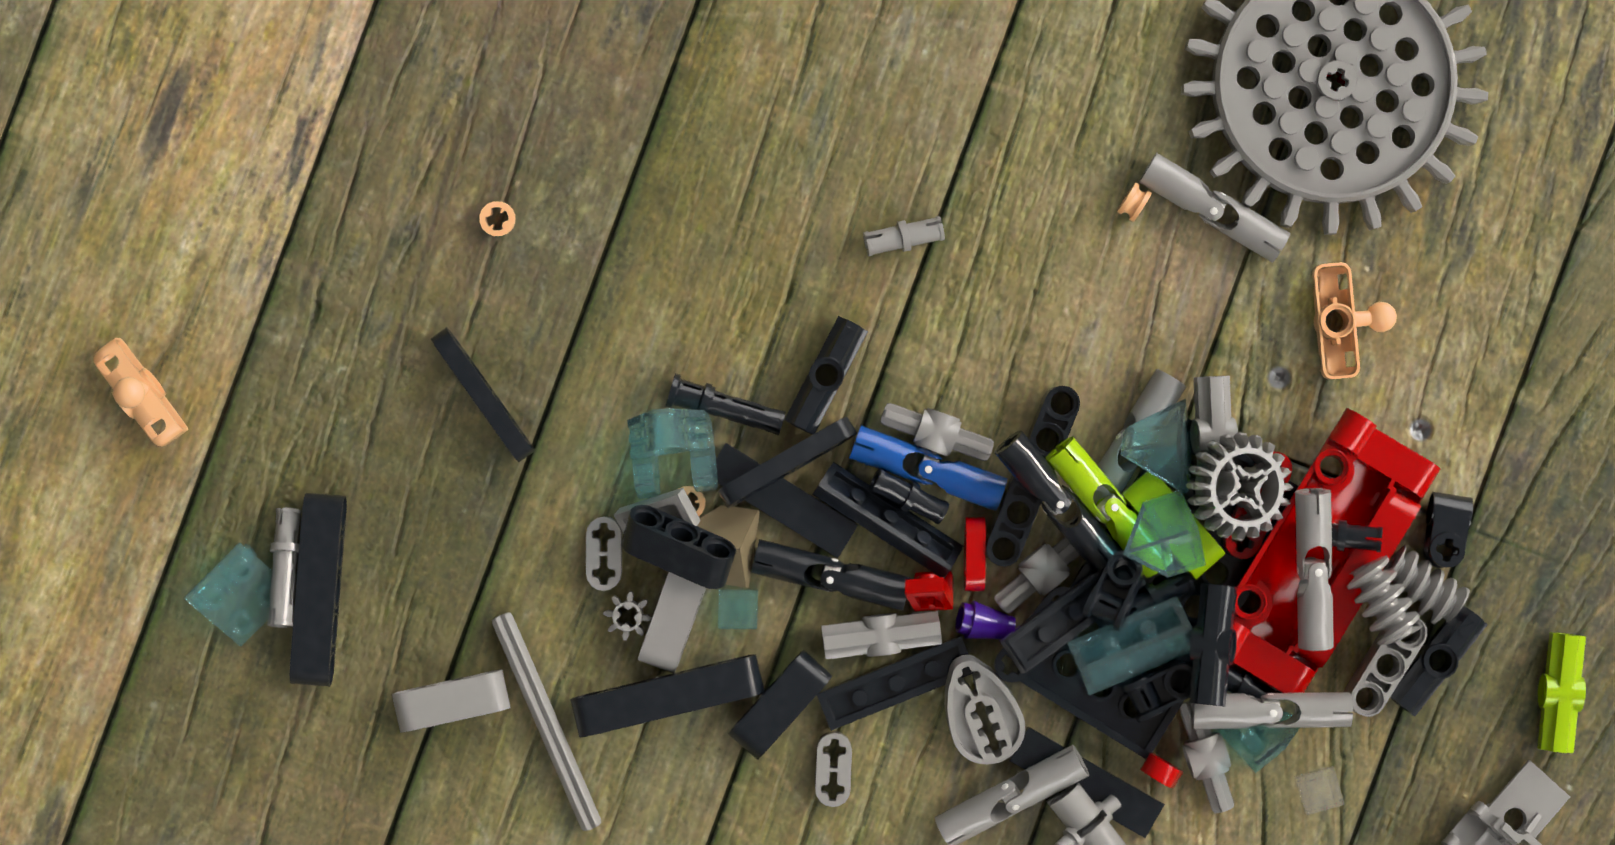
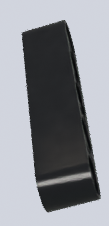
(1019, 532)
(318, 589)
(667, 695)

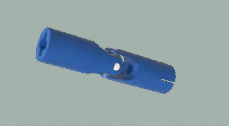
(954, 477)

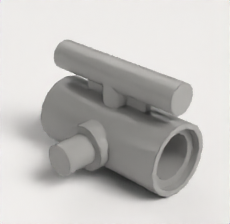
(1084, 820)

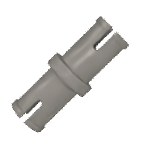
(904, 236)

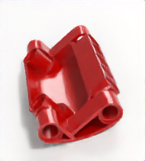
(1376, 488)

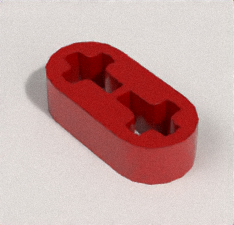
(974, 554)
(1161, 770)

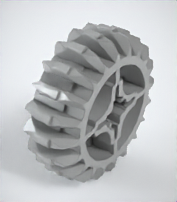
(1264, 473)

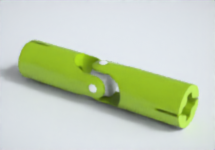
(1083, 478)

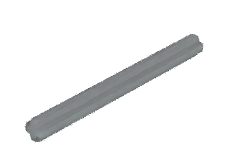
(546, 721)

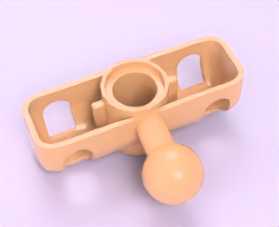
(1328, 298)
(139, 392)

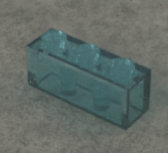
(1142, 644)

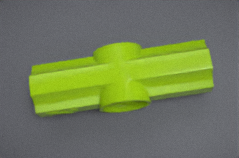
(1561, 692)

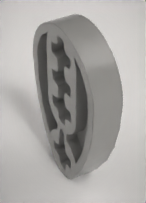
(964, 725)

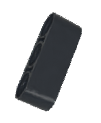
(678, 547)
(780, 704)

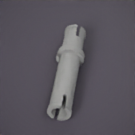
(283, 577)

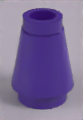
(983, 622)

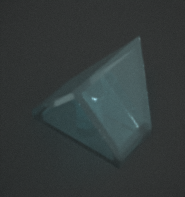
(1162, 445)
(1166, 536)
(1258, 743)

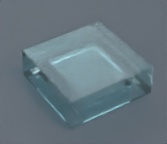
(738, 609)

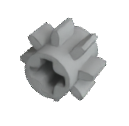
(627, 626)

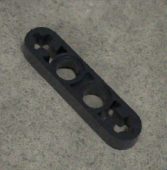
(482, 394)
(787, 462)

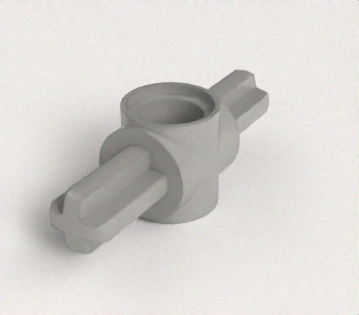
(937, 432)
(1039, 573)
(1208, 762)

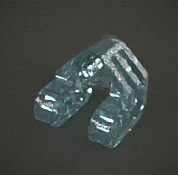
(670, 433)

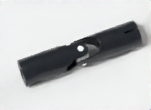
(1040, 480)
(850, 579)

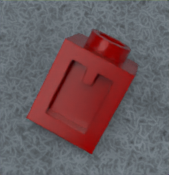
(930, 591)

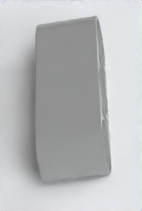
(671, 623)
(1384, 685)
(451, 700)

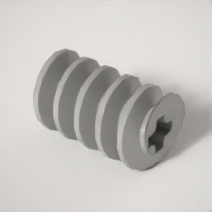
(1427, 586)
(1383, 601)

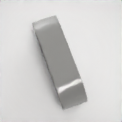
(594, 553)
(843, 769)

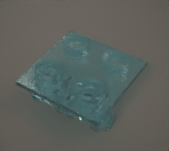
(235, 594)

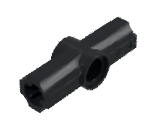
(837, 352)
(1213, 645)
(1420, 679)

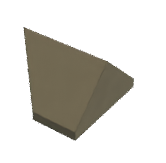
(740, 528)

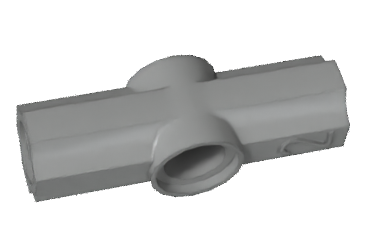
(1211, 413)
(881, 634)

